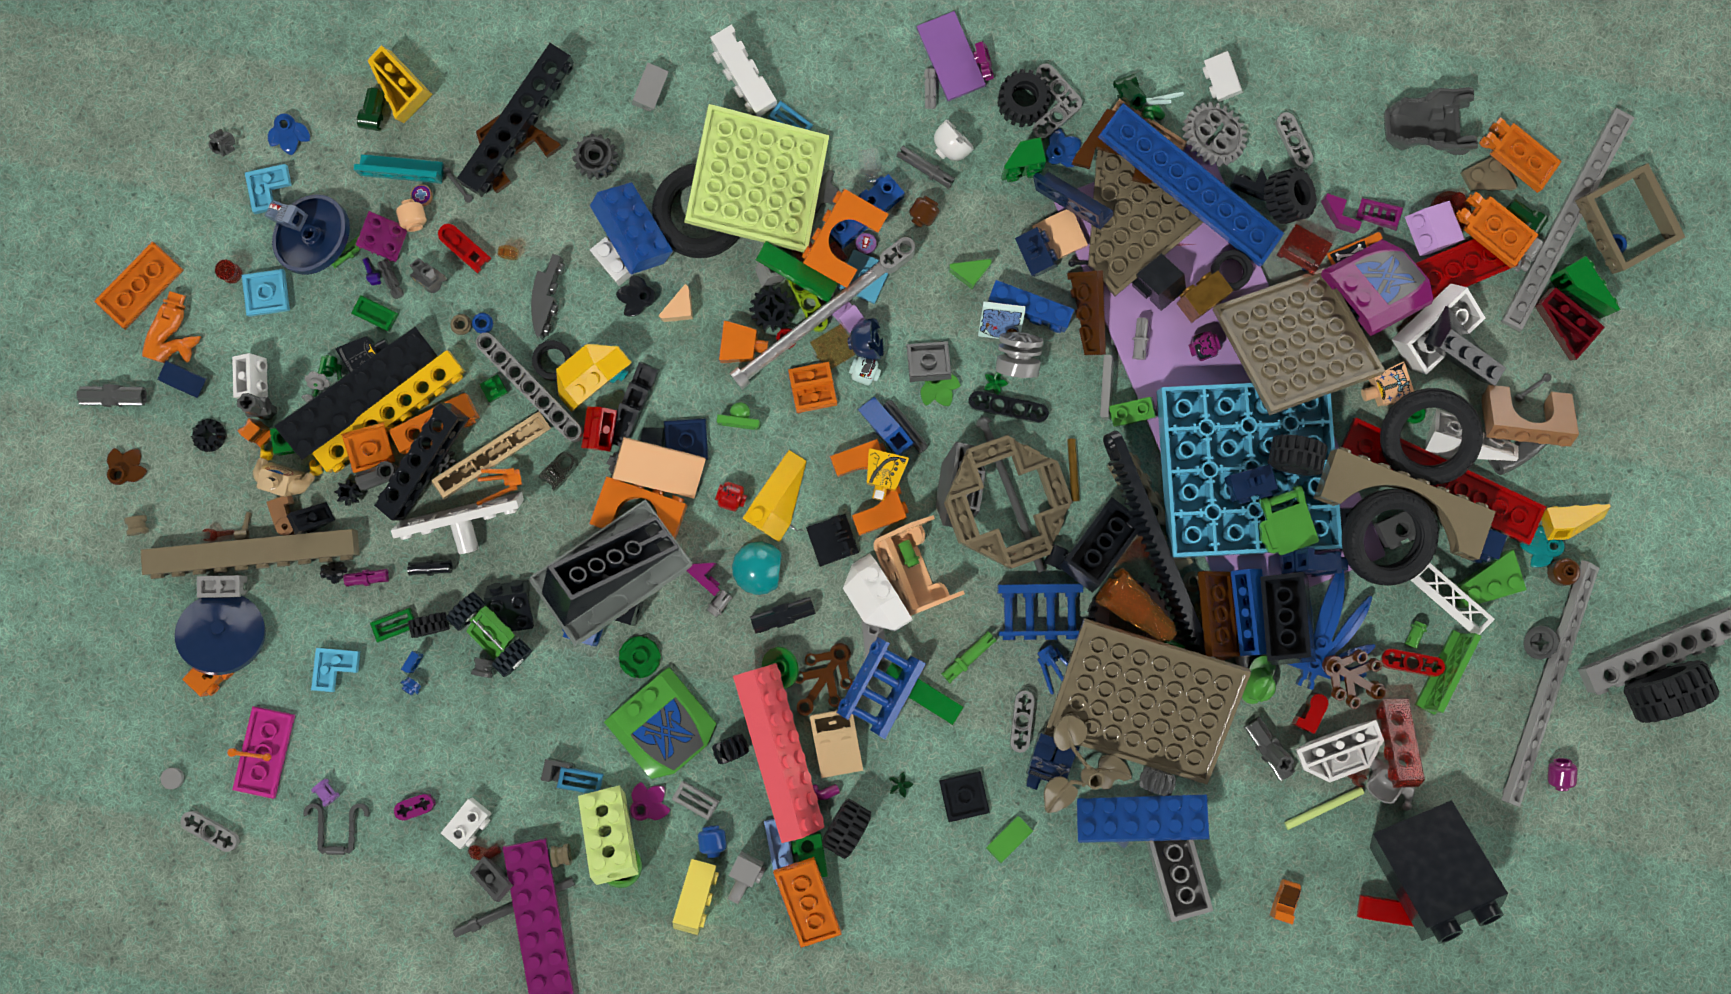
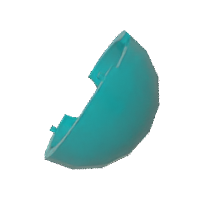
(757, 567)

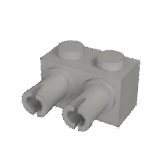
(745, 872)

